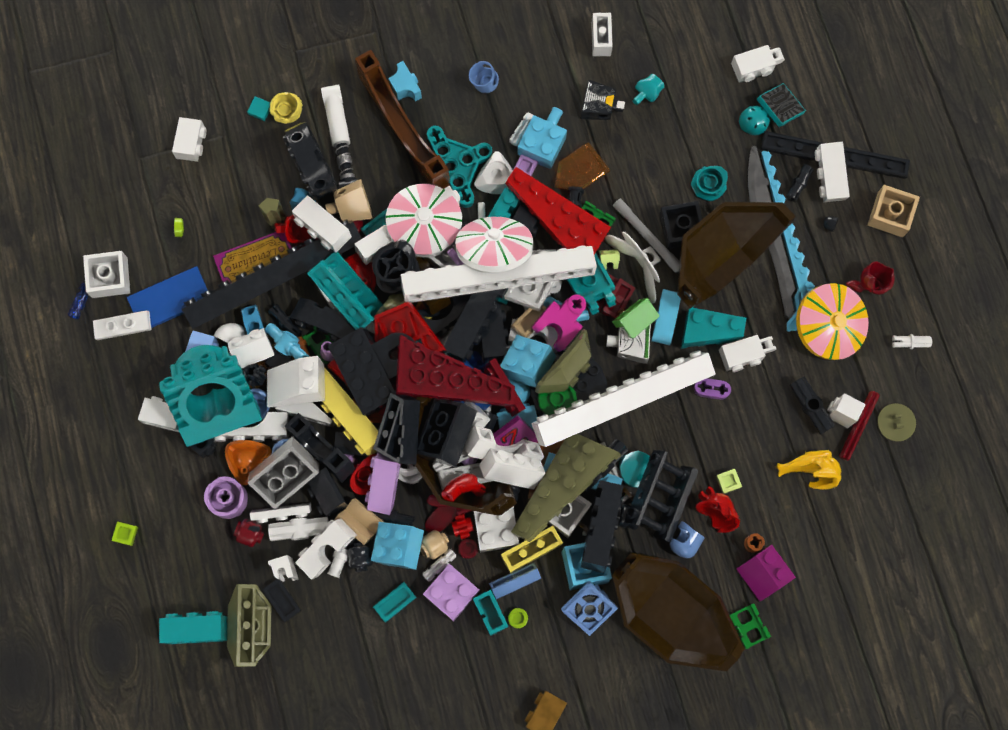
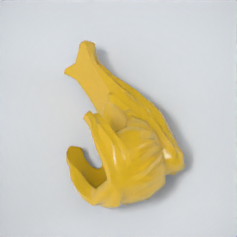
(819, 464)

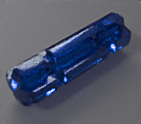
(79, 302)

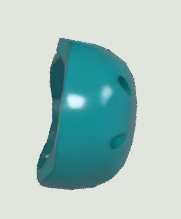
(758, 118)

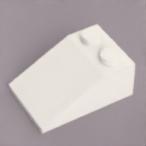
(296, 382)

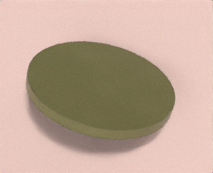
(896, 422)

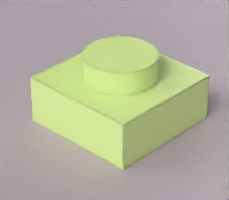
(728, 481)

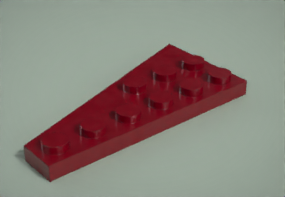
(439, 376)

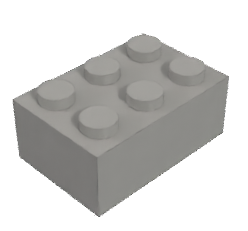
(283, 472)

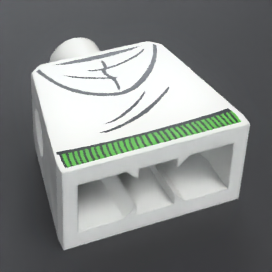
(631, 348)

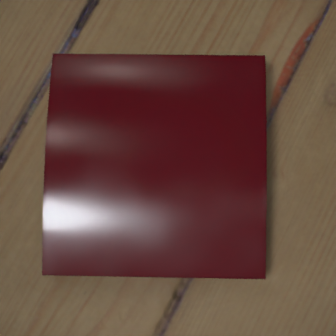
(622, 293)

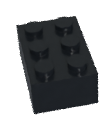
(445, 431)

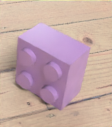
(451, 592)

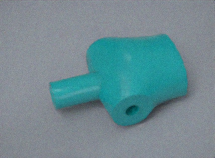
(648, 88)

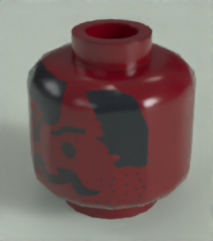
(248, 532)

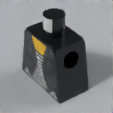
(600, 102)

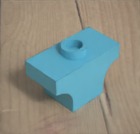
(404, 83)

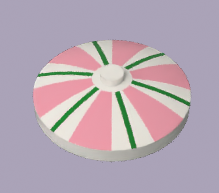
(424, 218)
(494, 244)

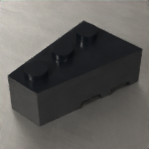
(399, 429)

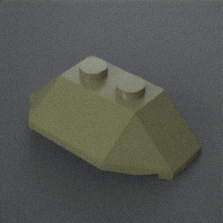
(567, 367)
(248, 625)

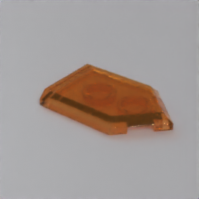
(580, 168)

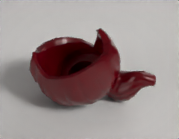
(874, 278)

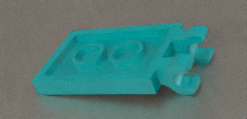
(595, 287)

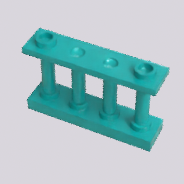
(346, 290)

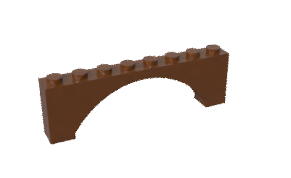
(427, 162)

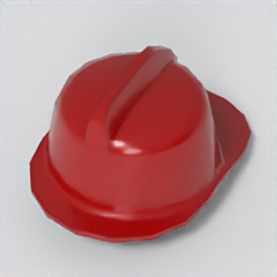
(360, 476)

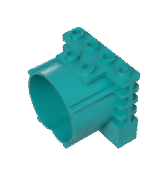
(218, 411)

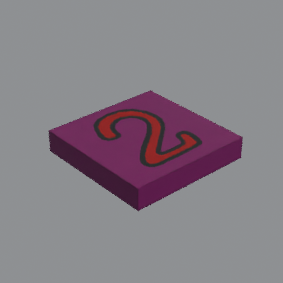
(514, 432)

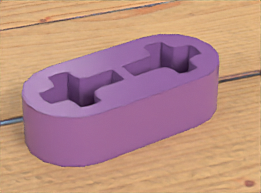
(711, 393)

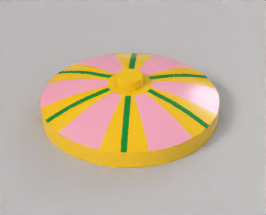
(832, 321)

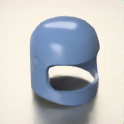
(479, 73)
(687, 542)

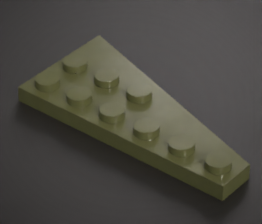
(566, 478)

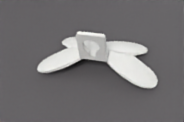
(631, 248)

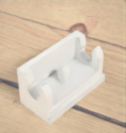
(283, 566)

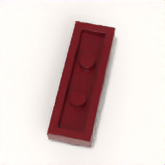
(492, 369)

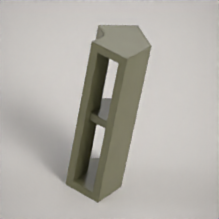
(272, 211)

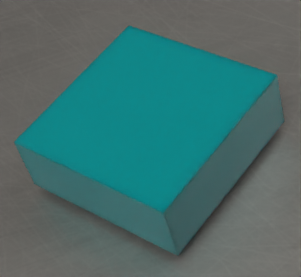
(259, 108)

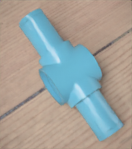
(285, 342)

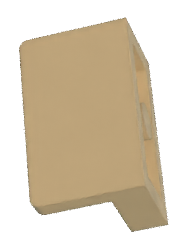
(360, 520)

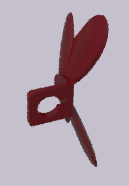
(442, 515)

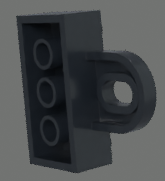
(367, 367)

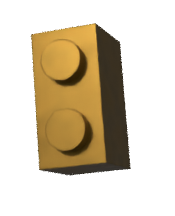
(546, 713)

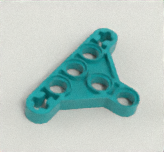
(455, 153)

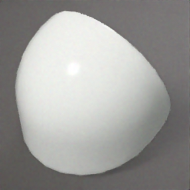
(229, 331)

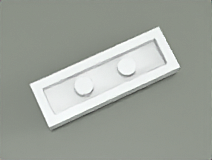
(280, 513)

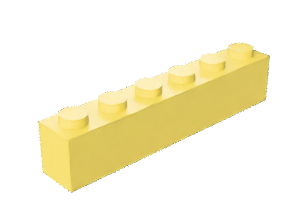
(349, 416)

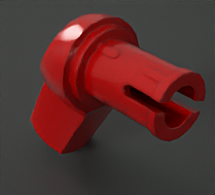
(462, 484)

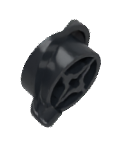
(393, 257)

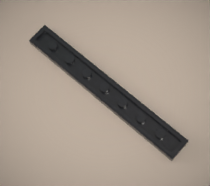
(854, 158)

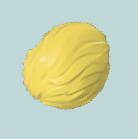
(286, 107)

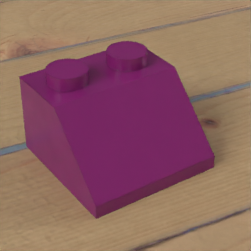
(765, 573)

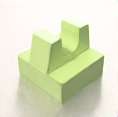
(609, 256)

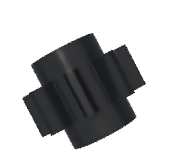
(255, 375)

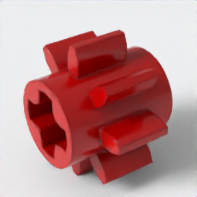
(462, 526)

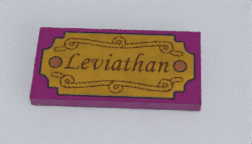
(250, 254)

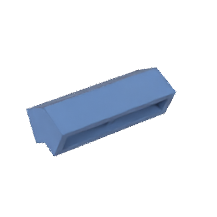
(515, 581)

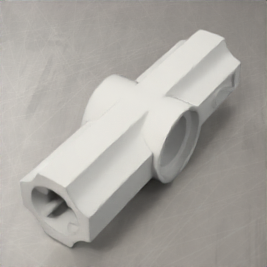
(297, 528)

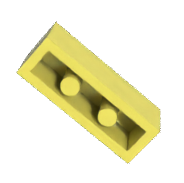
(530, 551)

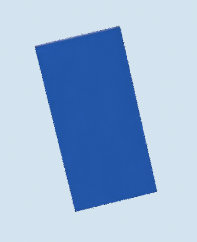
(167, 297)

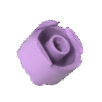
(221, 488)

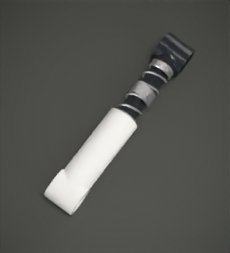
(338, 132)

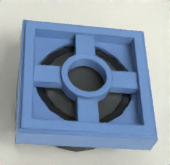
(587, 607)

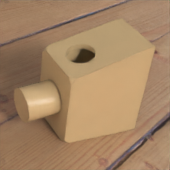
(351, 202)

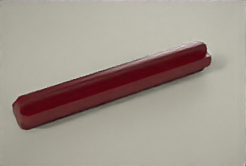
(859, 426)

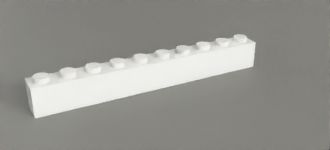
(465, 280)
(622, 399)

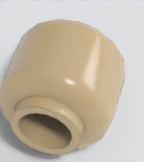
(434, 544)

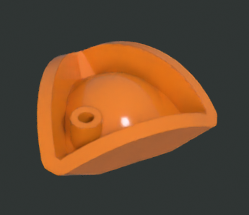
(244, 456)

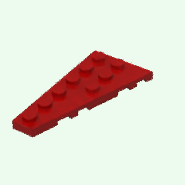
(560, 217)

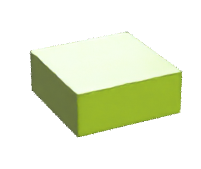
(124, 533)

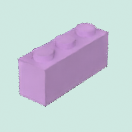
(383, 484)

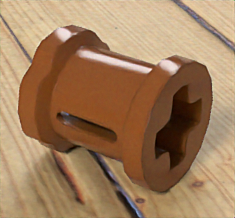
(751, 548)

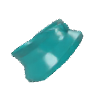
(710, 182)
(633, 467)

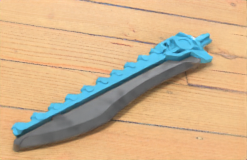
(759, 193)

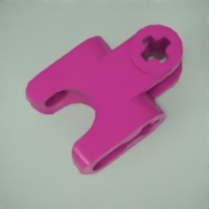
(563, 319)

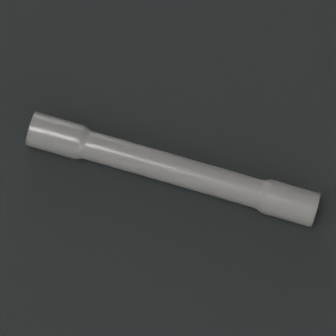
(627, 213)

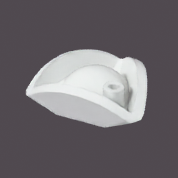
(494, 174)

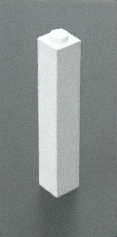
(373, 242)

